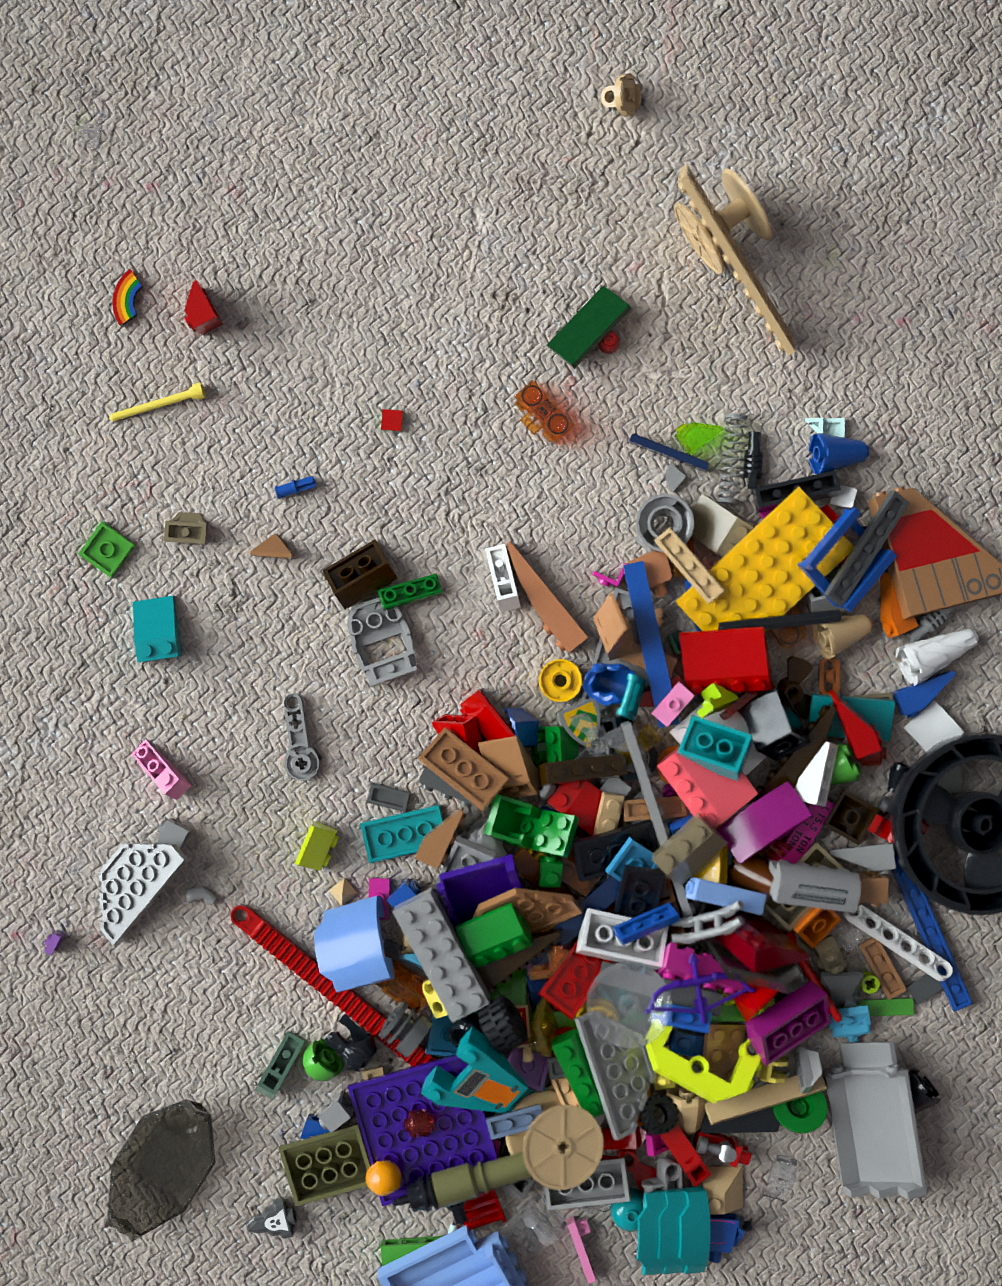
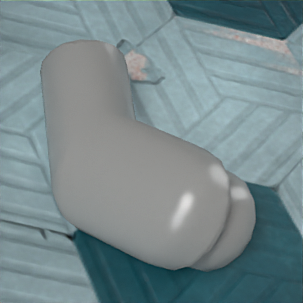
(200, 893)

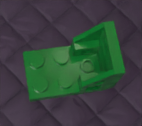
(531, 827)

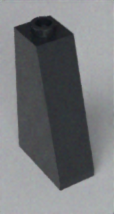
(754, 1122)

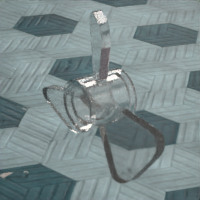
(612, 739)

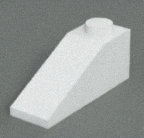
(502, 578)
(816, 779)

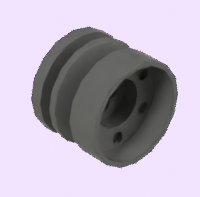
(405, 1028)

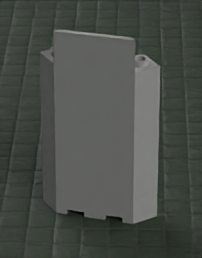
(874, 1123)

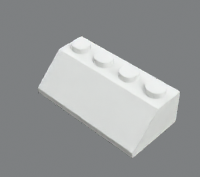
(599, 941)

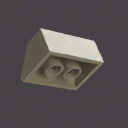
(688, 849)

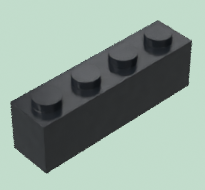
(815, 486)

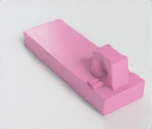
(578, 1229)

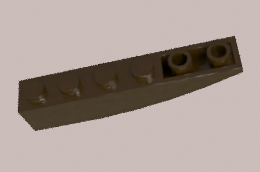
(794, 764)
(501, 969)

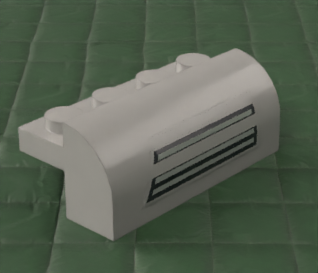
(815, 886)

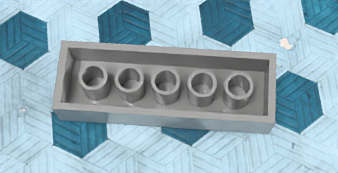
(442, 955)

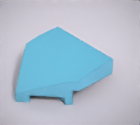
(854, 1023)

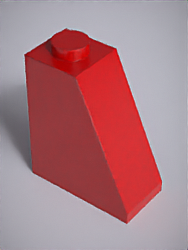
(461, 726)

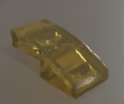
(647, 738)

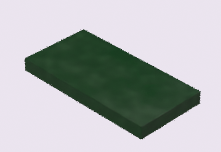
(589, 326)

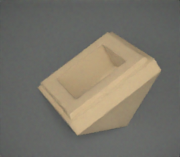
(343, 892)

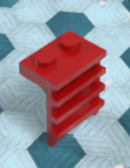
(484, 1199)

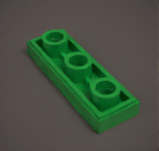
(398, 596)

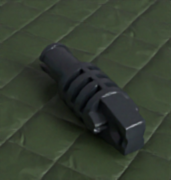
(753, 460)

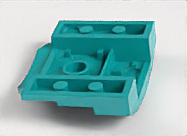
(674, 1231)

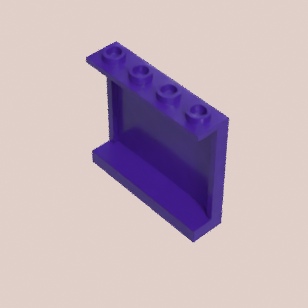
(476, 884)

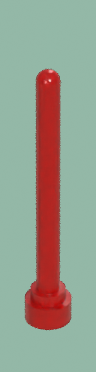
(812, 977)

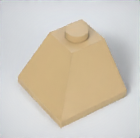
(724, 1188)

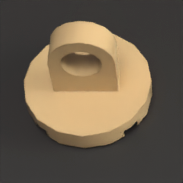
(626, 95)

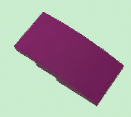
(764, 822)

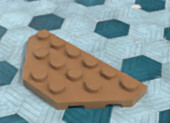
(536, 907)

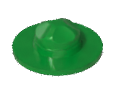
(802, 1114)

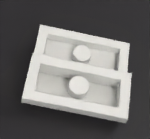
(932, 727)

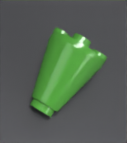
(844, 768)

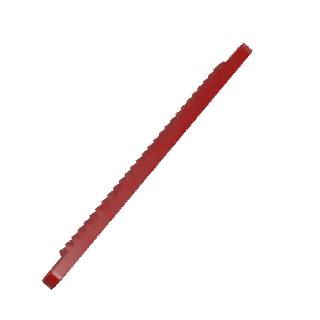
(307, 968)

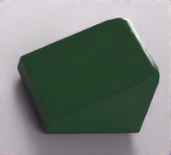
(674, 641)

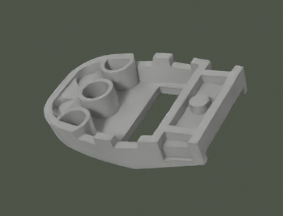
(370, 625)

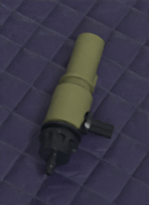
(462, 1183)

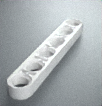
(895, 944)

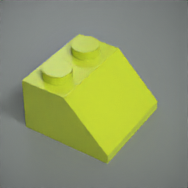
(317, 846)

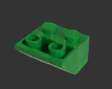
(553, 745)

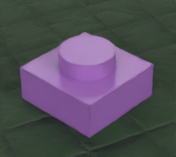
(53, 942)

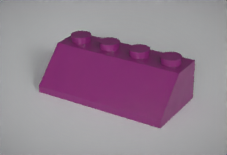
(789, 1022)

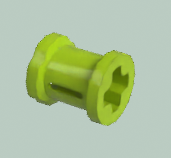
(870, 988)

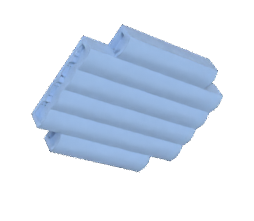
(457, 1261)

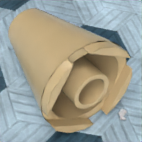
(840, 635)

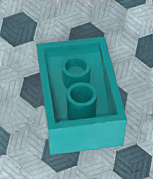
(156, 629)
(716, 747)

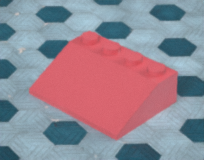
(704, 790)

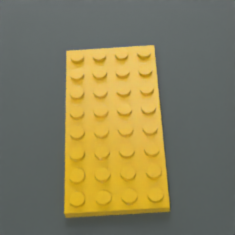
(763, 570)

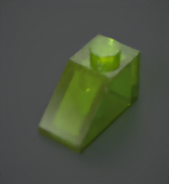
(695, 435)

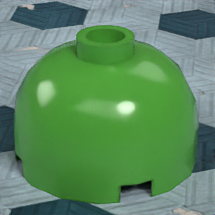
(322, 1061)

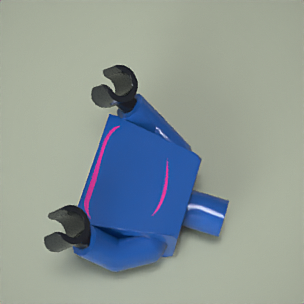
(726, 1234)

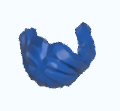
(607, 683)

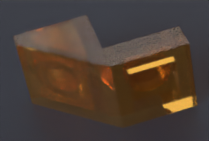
(556, 957)

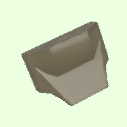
(186, 529)

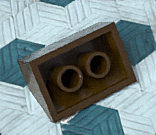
(359, 574)

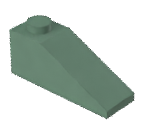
(279, 1065)

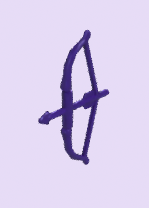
(700, 1002)

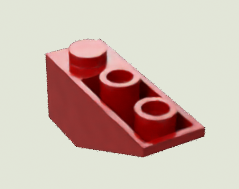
(686, 1155)

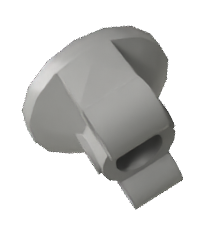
(663, 505)

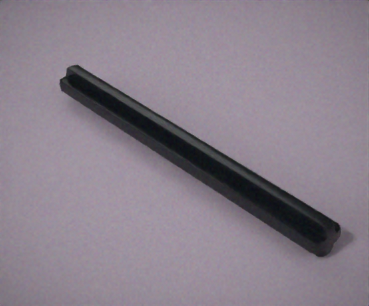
(784, 620)

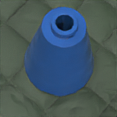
(835, 452)

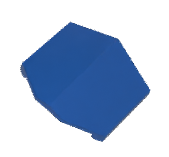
(524, 725)

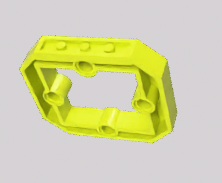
(705, 1083)

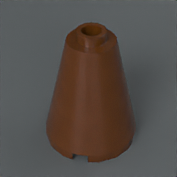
(752, 875)

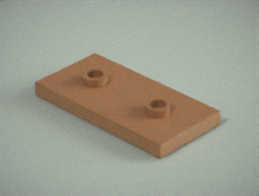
(463, 769)

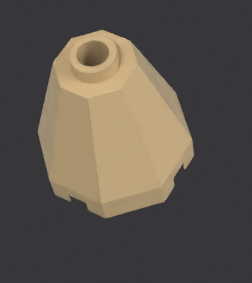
(690, 1108)

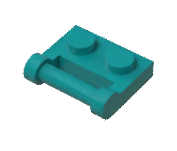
(632, 697)

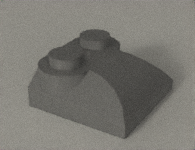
(843, 987)

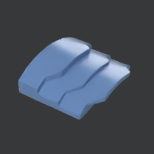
(352, 946)

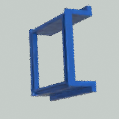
(874, 571)

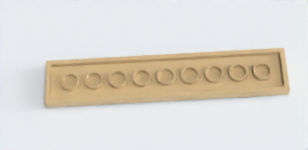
(734, 256)

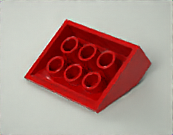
(728, 658)

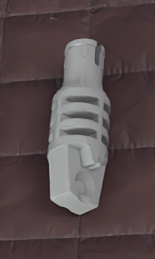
(929, 624)

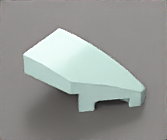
(830, 426)

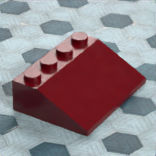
(760, 943)

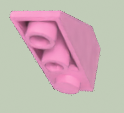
(161, 770)

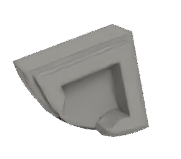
(673, 477)

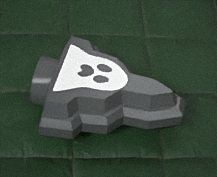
(274, 1220)

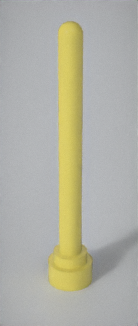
(195, 392)

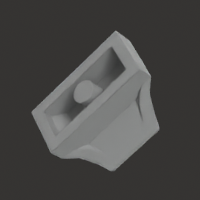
(808, 1068)

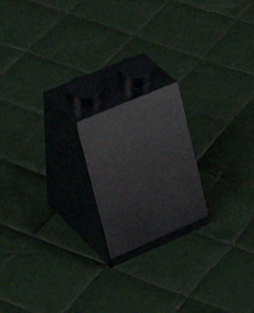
(774, 725)

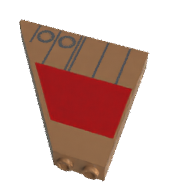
(935, 559)

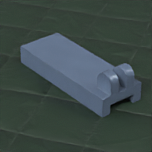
(512, 1121)

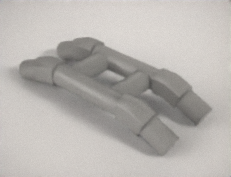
(719, 927)

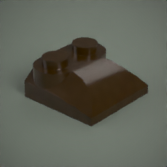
(851, 817)

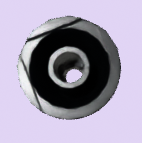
(922, 1090)

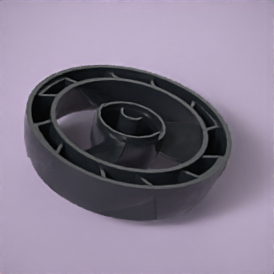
(970, 821)

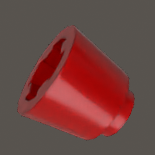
(609, 343)

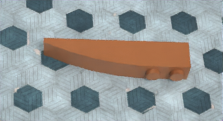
(549, 609)

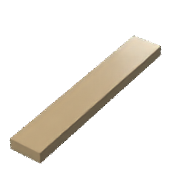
(759, 1099)

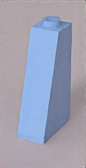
(725, 895)

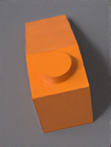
(890, 610)

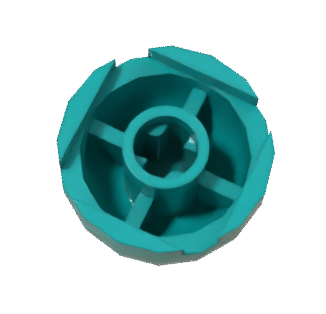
(626, 1213)

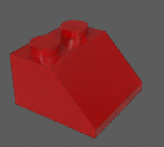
(200, 310)

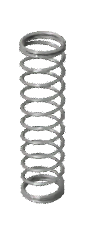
(726, 500)

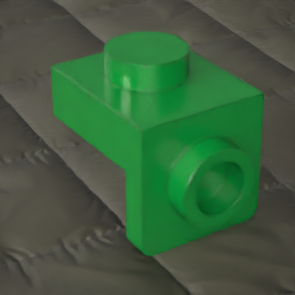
(550, 871)

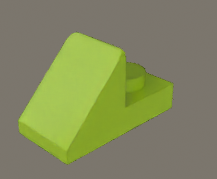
(715, 700)

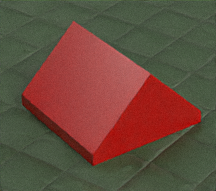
(751, 1003)

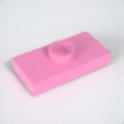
(672, 704)

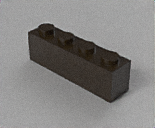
(583, 769)

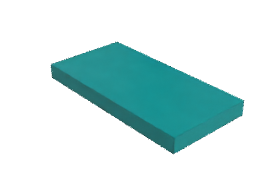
(876, 711)
(399, 833)

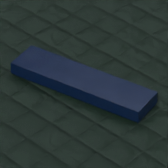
(668, 452)

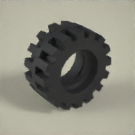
(668, 1110)

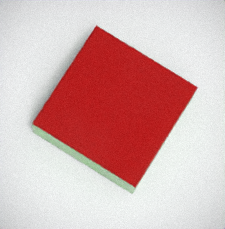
(391, 420)

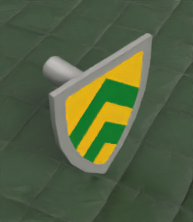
(588, 707)

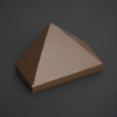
(272, 547)

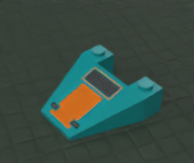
(484, 1085)

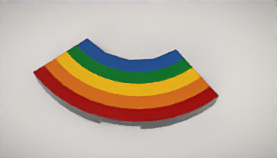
(124, 297)

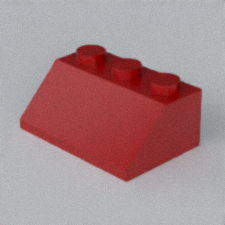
(488, 718)

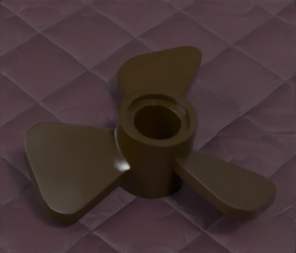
(797, 671)

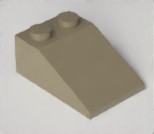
(718, 526)

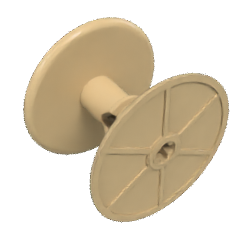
(743, 207)
(560, 1144)

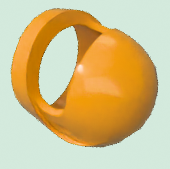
(383, 1177)

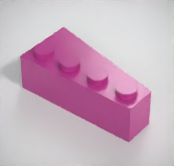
(677, 966)

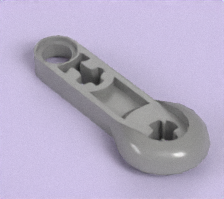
(299, 744)

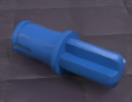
(295, 487)

